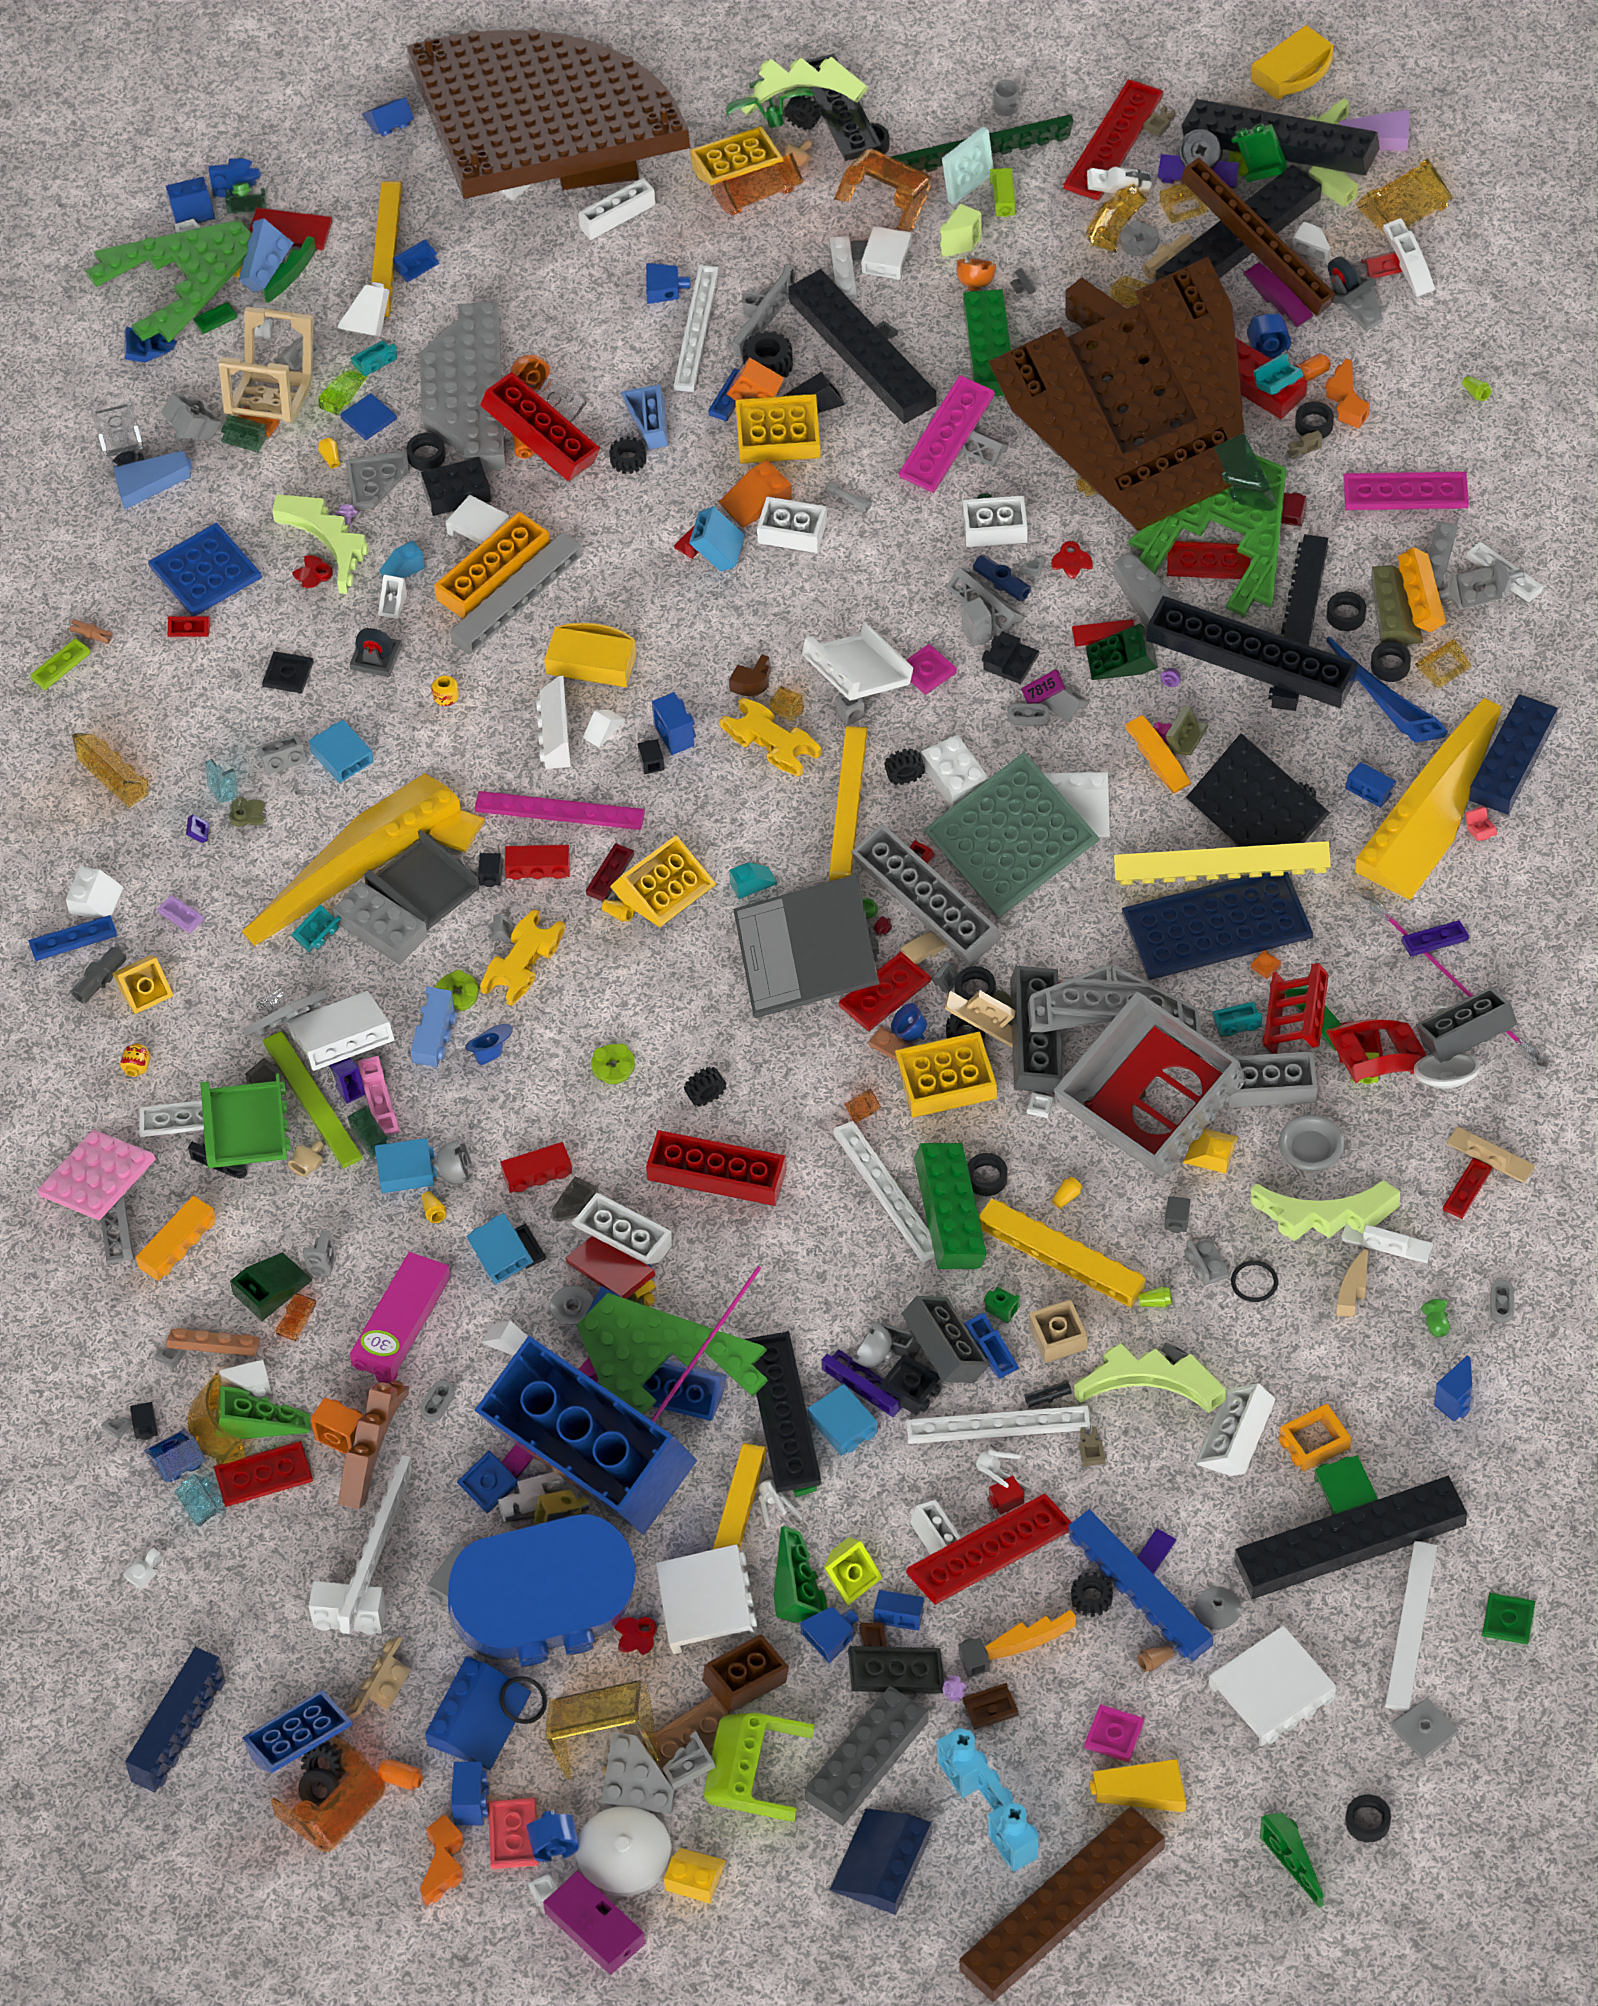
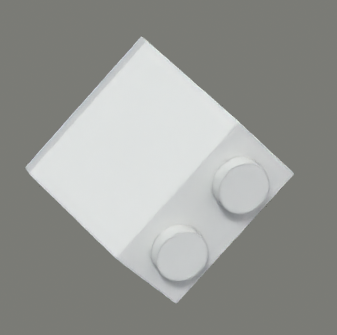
(93, 894)

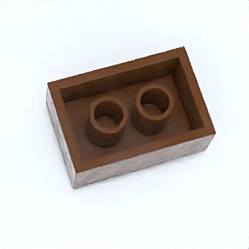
(745, 1673)

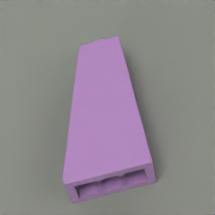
(1391, 128)

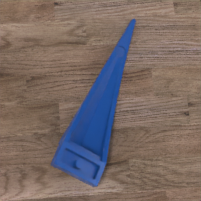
(1406, 716)

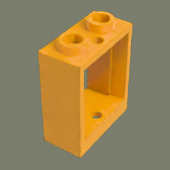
(1341, 1438)

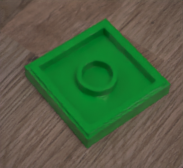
(1508, 1618)

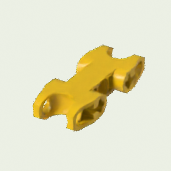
(781, 744)
(515, 968)

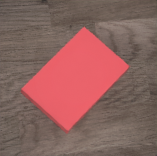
(509, 1834)

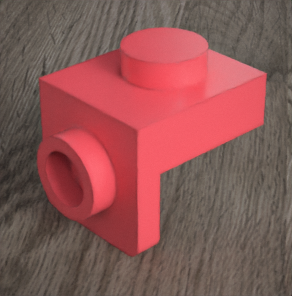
(1479, 825)

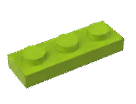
(60, 664)

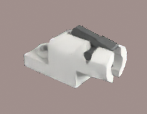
(1117, 178)
(523, 1505)

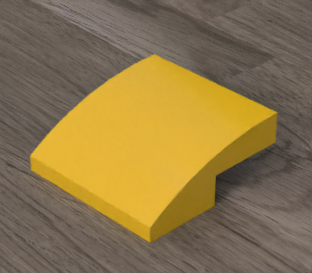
(457, 830)

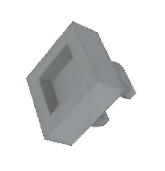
(501, 928)

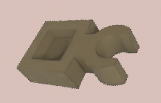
(1159, 123)
(1307, 444)
(1091, 1449)

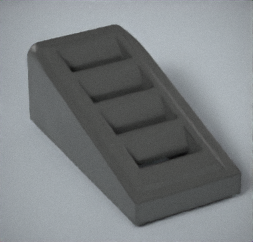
(910, 1345)

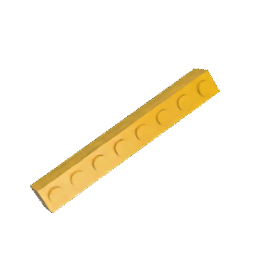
(1061, 1252)

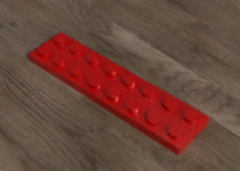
(1114, 135)
(989, 1549)

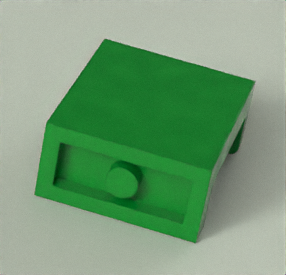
(1260, 152)
(1345, 1484)

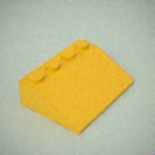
(734, 156)
(778, 428)
(663, 883)
(946, 1074)

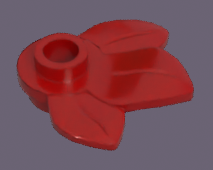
(1072, 561)
(311, 573)
(634, 1637)

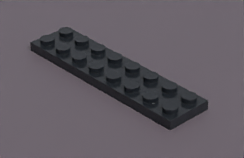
(844, 118)
(785, 1416)

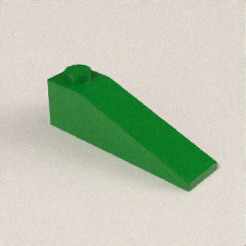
(795, 1586)

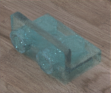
(221, 783)
(199, 1499)

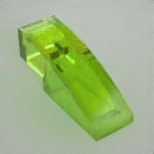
(341, 391)

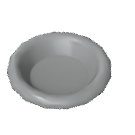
(1311, 1143)

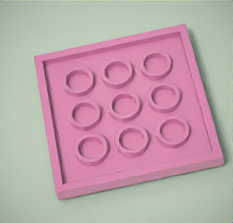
(96, 1174)

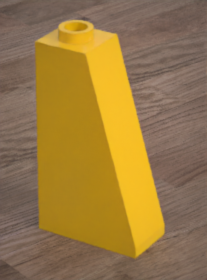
(1143, 1786)

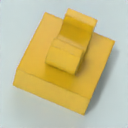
(645, 1294)

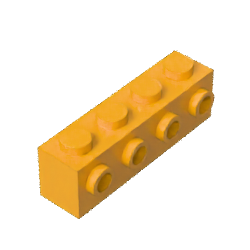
(1421, 589)
(176, 1238)

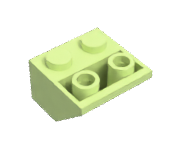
(961, 231)

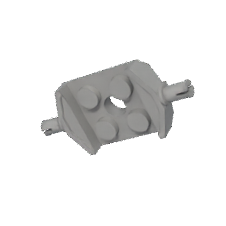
(1495, 579)

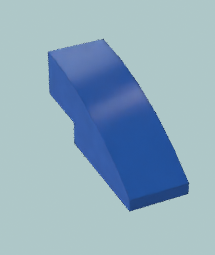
(991, 1346)

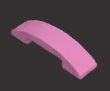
(377, 1094)

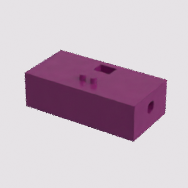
(594, 1922)

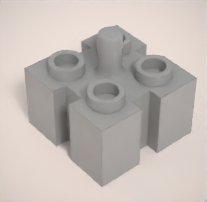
(190, 418)

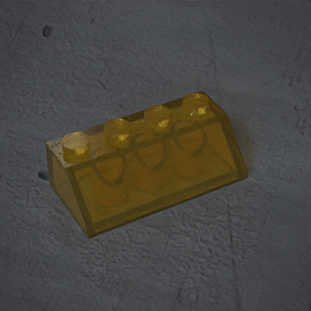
(110, 768)

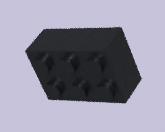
(451, 484)

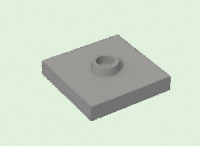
(1424, 1728)

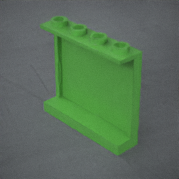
(245, 1123)

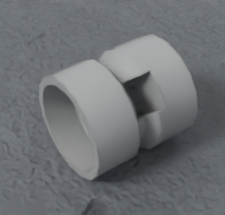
(1006, 97)

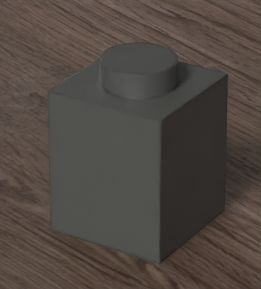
(1177, 1214)
(973, 1657)

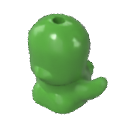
(1436, 1317)

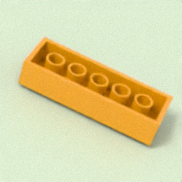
(491, 564)

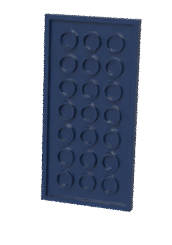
(1216, 923)

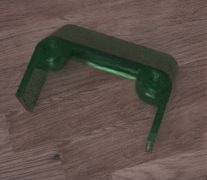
(1244, 473)

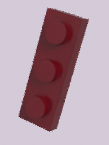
(609, 872)

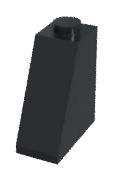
(826, 393)

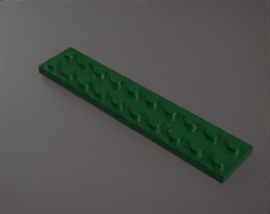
(1000, 141)

